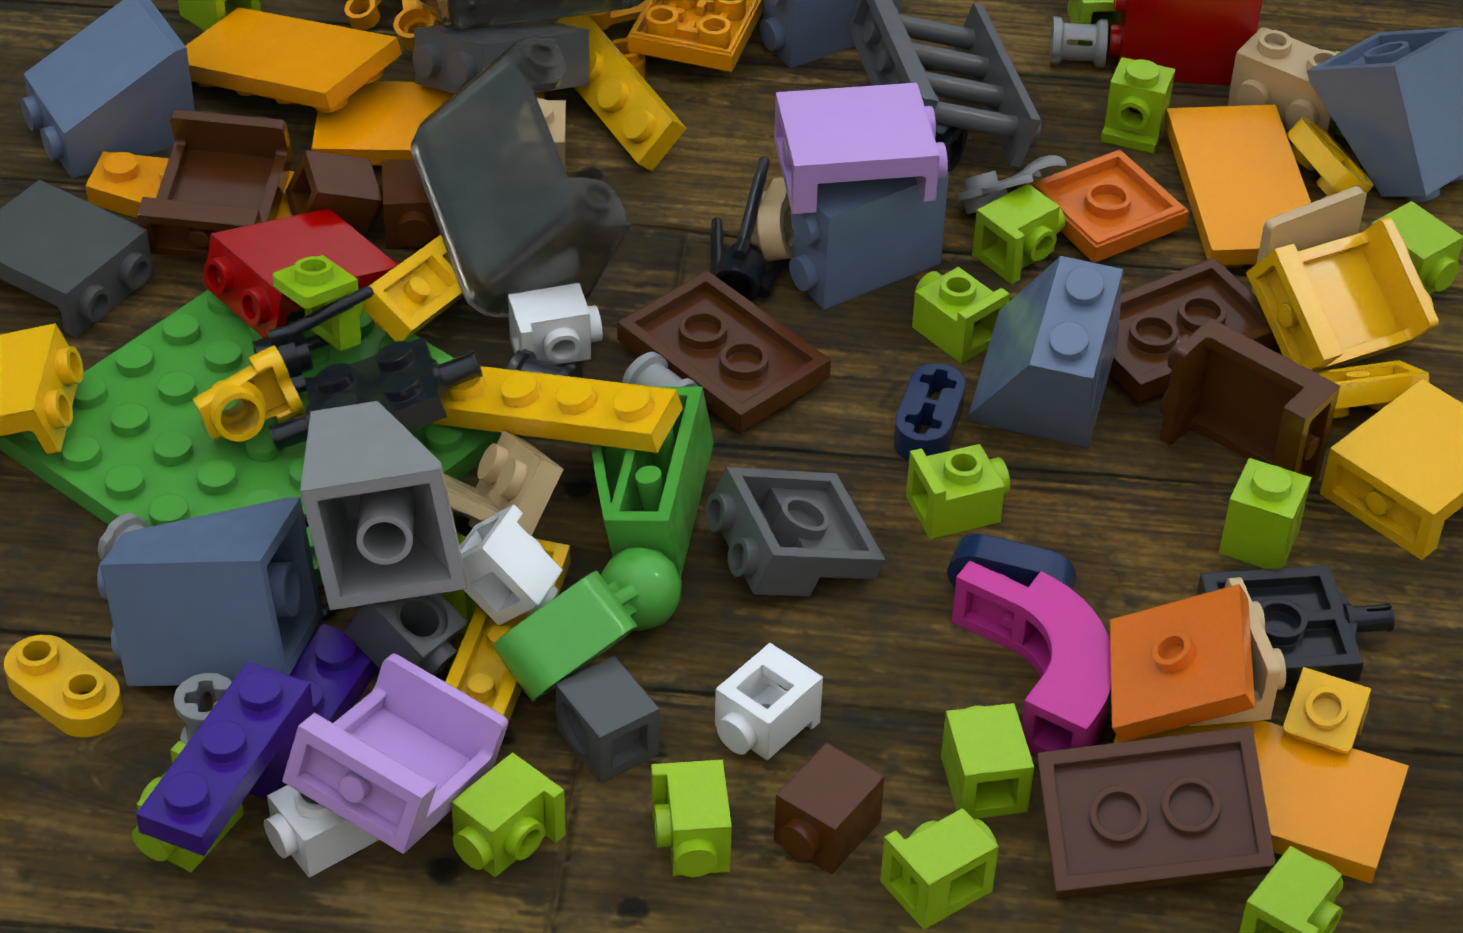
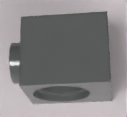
(384, 628)
(607, 718)

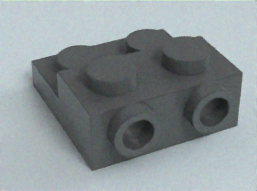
(790, 530)

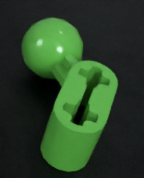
(632, 593)

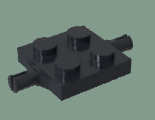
(398, 377)
(1308, 618)

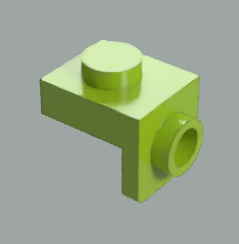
(316, 283)

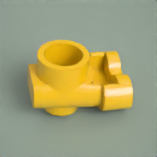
(262, 394)

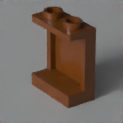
(217, 179)
(1248, 400)

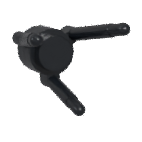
(742, 263)
(295, 347)

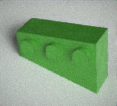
(656, 496)

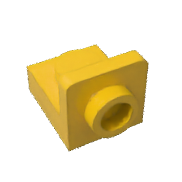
(1327, 711)

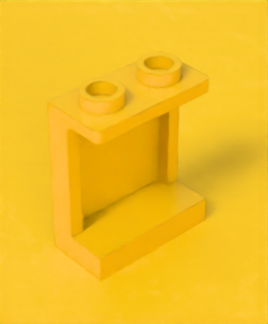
(1343, 298)
(38, 384)
(1402, 468)

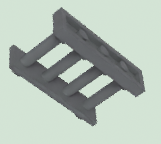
(892, 58)

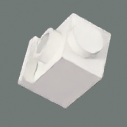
(554, 324)
(507, 568)
(759, 713)
(311, 831)

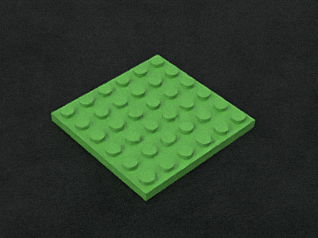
(146, 450)

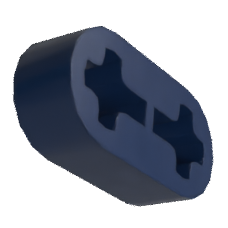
(919, 410)
(1010, 558)

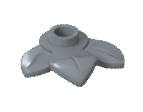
(986, 188)

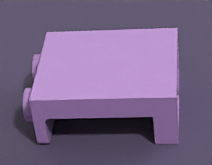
(856, 138)
(397, 754)

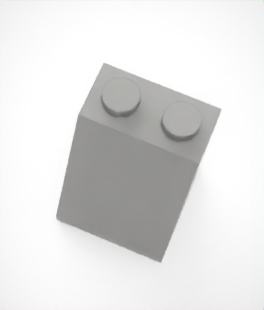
(377, 509)

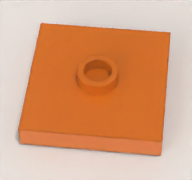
(1112, 205)
(1181, 663)

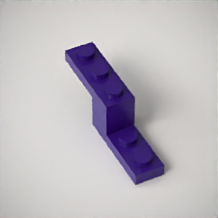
(250, 739)

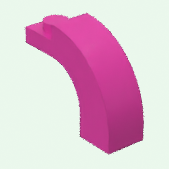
(1058, 638)

